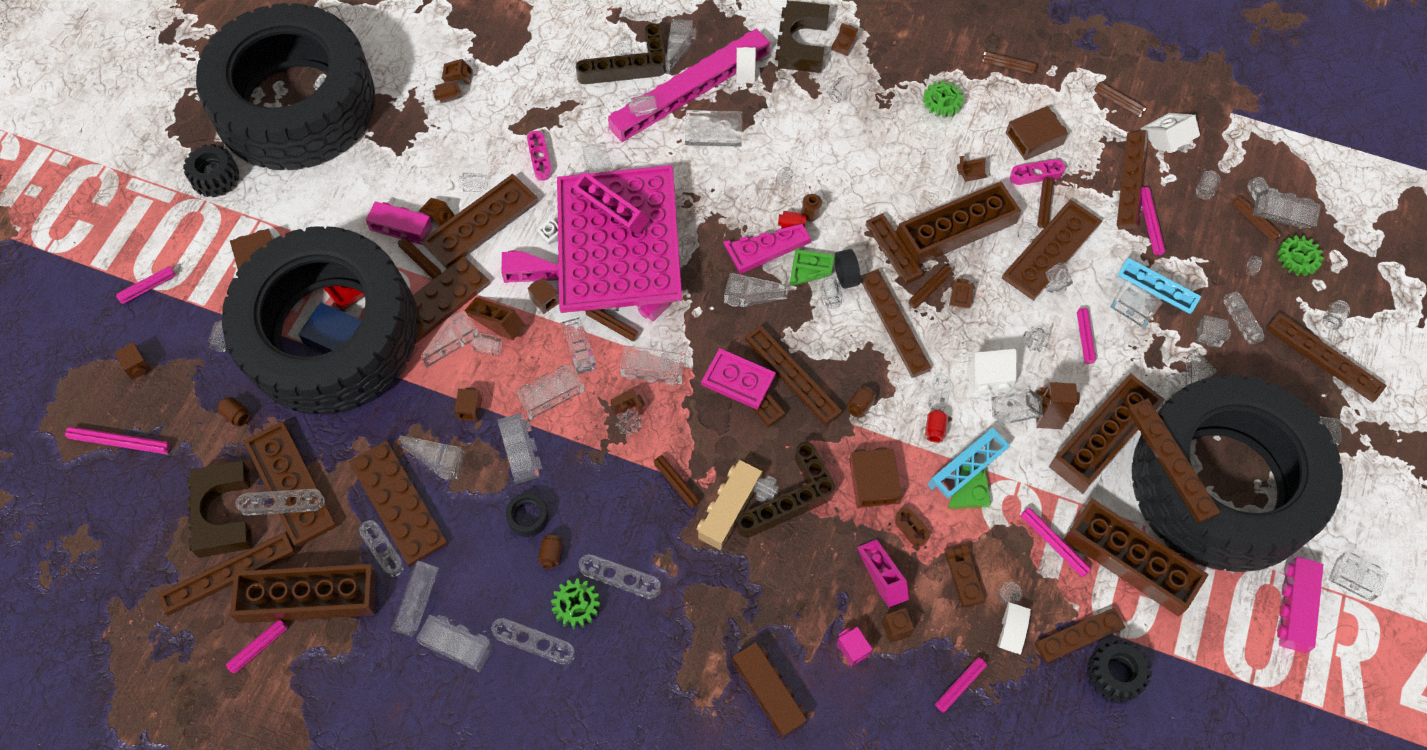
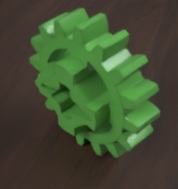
(943, 99)
(1300, 256)
(578, 595)

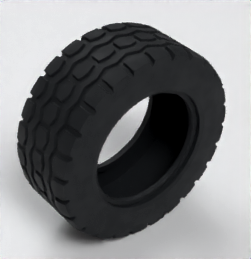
(278, 40)
(282, 277)
(1282, 434)

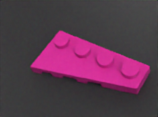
(756, 251)

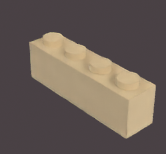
(729, 505)

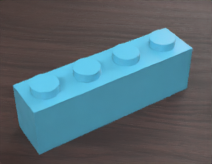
(1159, 286)

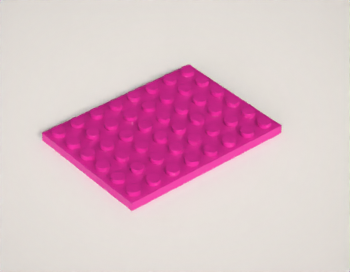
(604, 260)

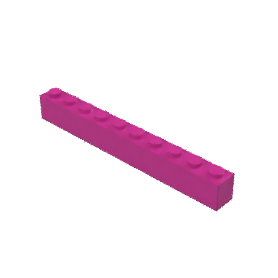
(688, 85)

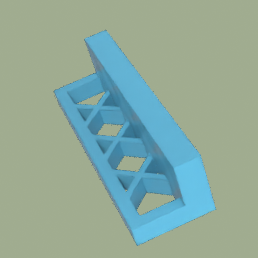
(961, 460)

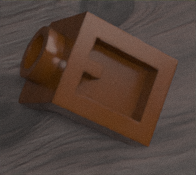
(845, 39)
(457, 70)
(437, 210)
(961, 293)
(626, 401)

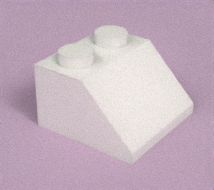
(1172, 131)
(992, 371)

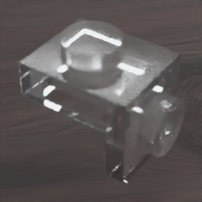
(1058, 278)

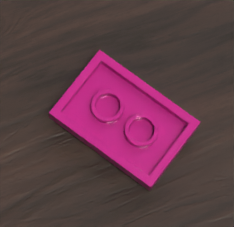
(738, 379)

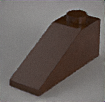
(496, 317)

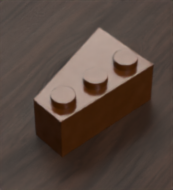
(1057, 404)

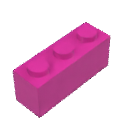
(398, 222)

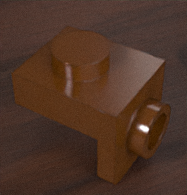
(973, 169)

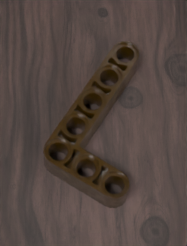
(627, 66)
(811, 490)

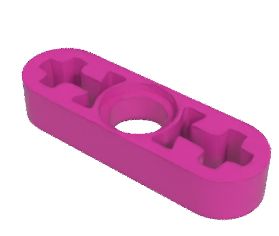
(539, 149)
(1043, 166)

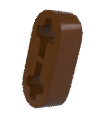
(915, 523)

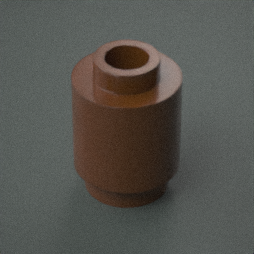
(446, 91)
(811, 207)
(861, 402)
(233, 411)
(550, 552)

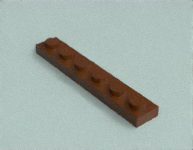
(1132, 180)
(895, 324)
(1326, 357)
(793, 375)
(1173, 461)
(223, 574)

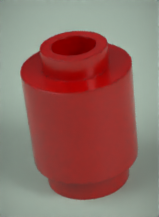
(791, 218)
(936, 426)

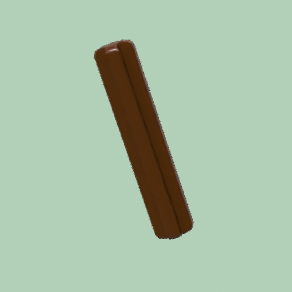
(1008, 62)
(1120, 99)
(1045, 202)
(1261, 223)
(419, 258)
(925, 291)
(613, 323)
(676, 481)

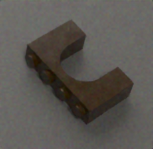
(793, 54)
(204, 487)

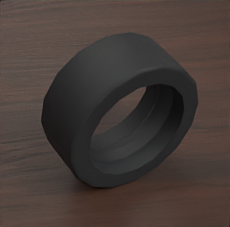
(847, 268)
(519, 500)

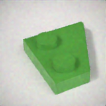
(810, 266)
(973, 494)

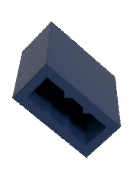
(328, 328)

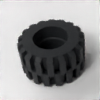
(214, 182)
(1131, 659)

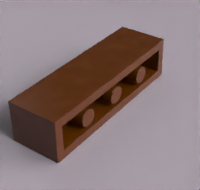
(769, 690)

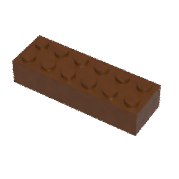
(959, 223)
(1103, 435)
(1136, 557)
(303, 593)

